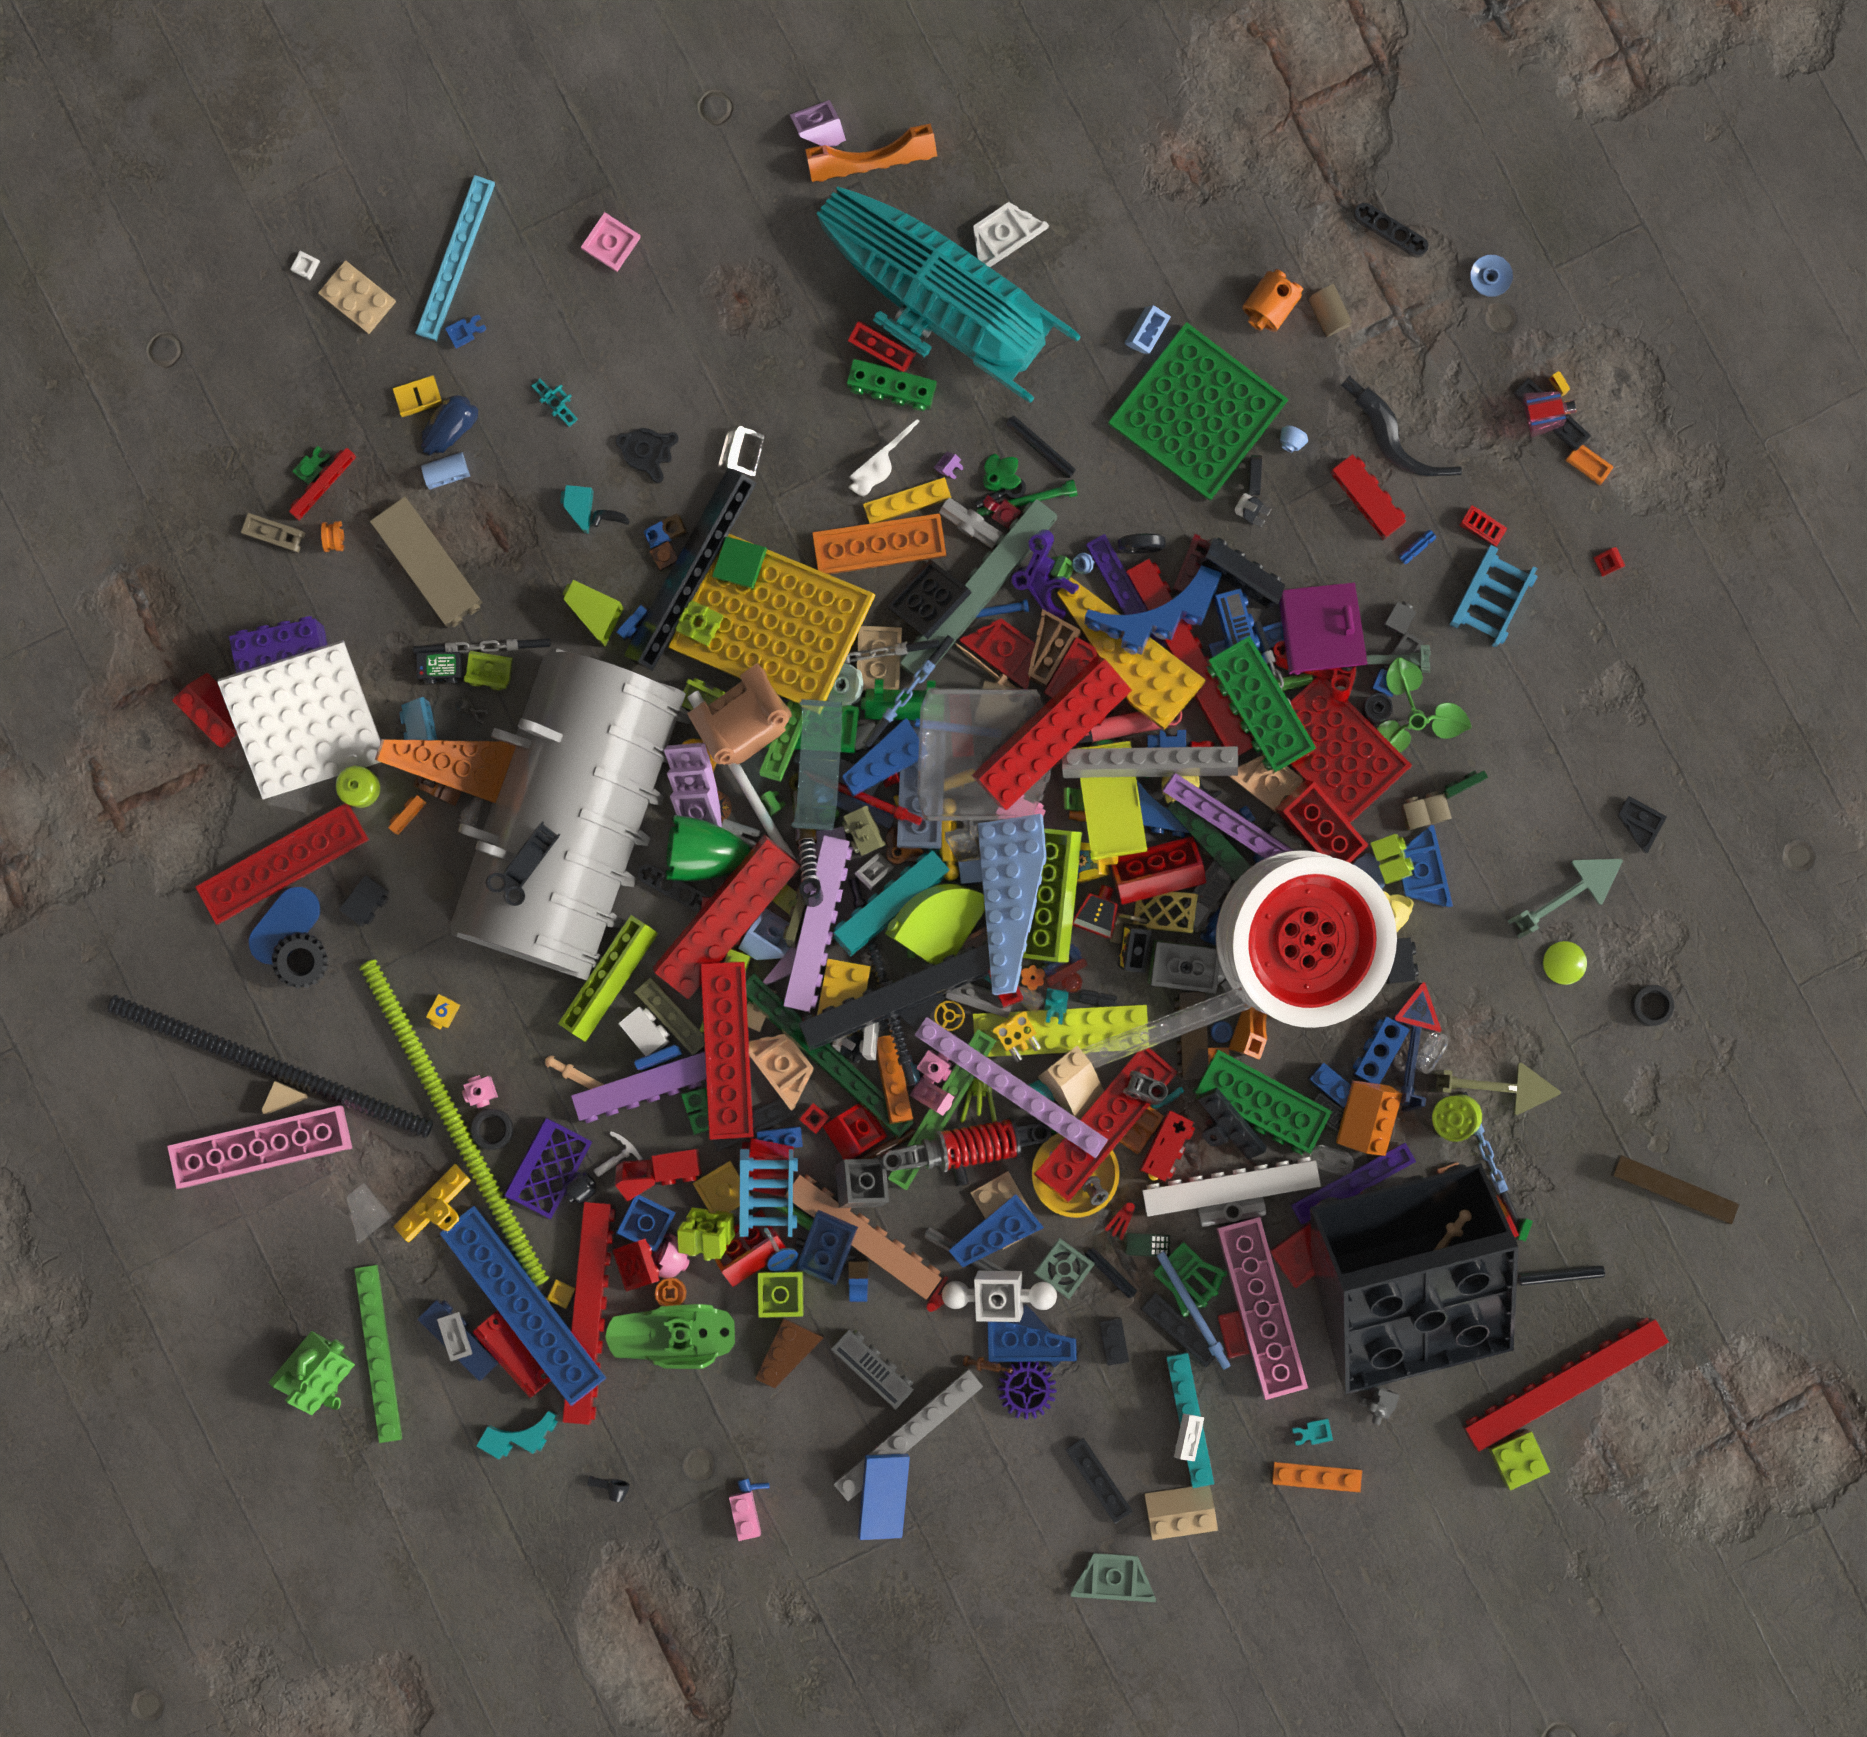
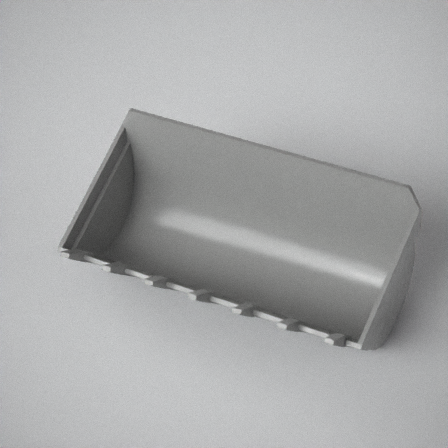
(587, 771)

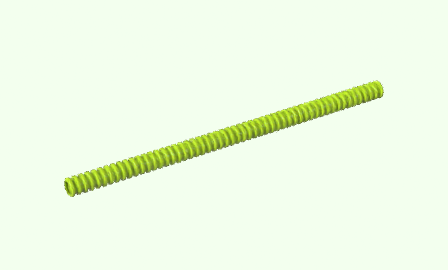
(453, 1121)

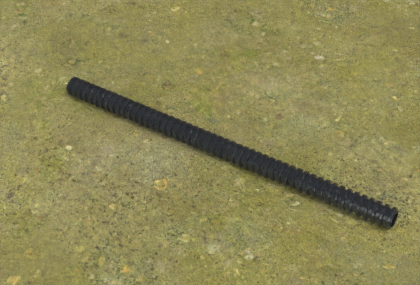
(269, 1066)

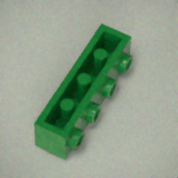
(891, 384)

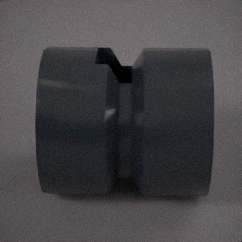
(1377, 708)

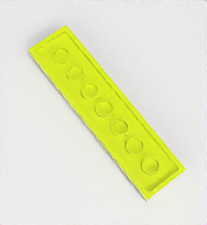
(1078, 1027)

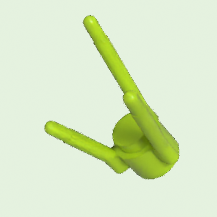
(979, 1090)

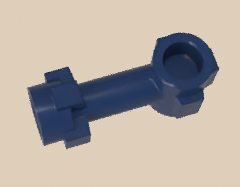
(1074, 956)

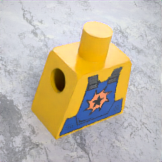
(1092, 869)

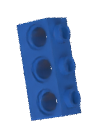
(1390, 1045)

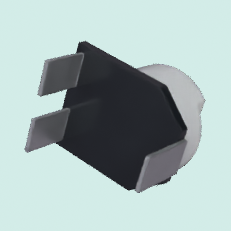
(1250, 507)
(846, 1045)

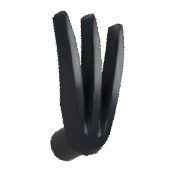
(608, 515)

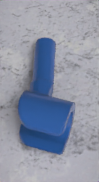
(745, 1486)

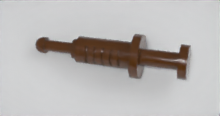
(981, 1364)

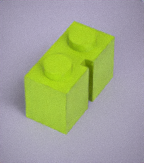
(1392, 858)

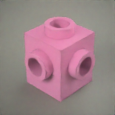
(928, 1064)
(487, 1088)

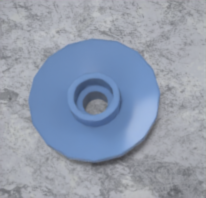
(1494, 266)

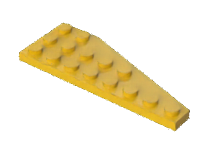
(1157, 678)

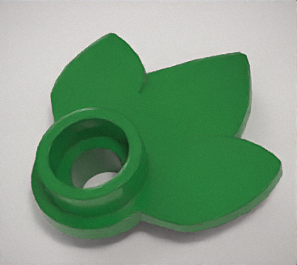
(1003, 470)

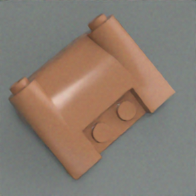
(741, 719)

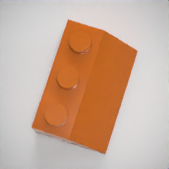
(1369, 1117)

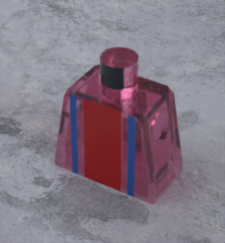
(1546, 411)

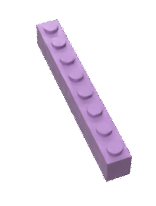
(816, 926)

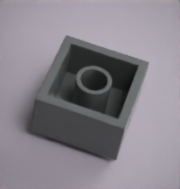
(861, 1183)

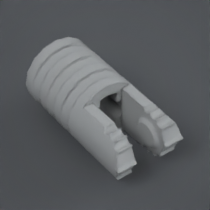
(739, 829)

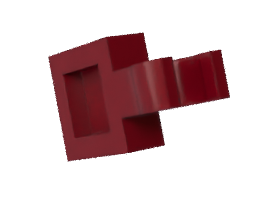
(1003, 512)

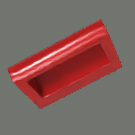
(629, 1178)

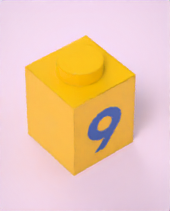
(442, 1012)

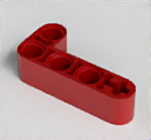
(1337, 675)

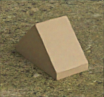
(282, 1096)

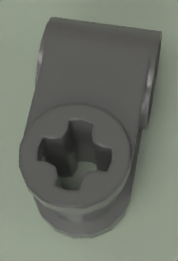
(1144, 1087)

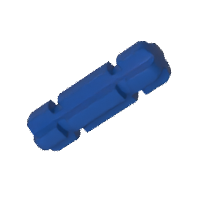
(1416, 547)

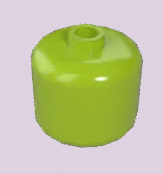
(367, 789)

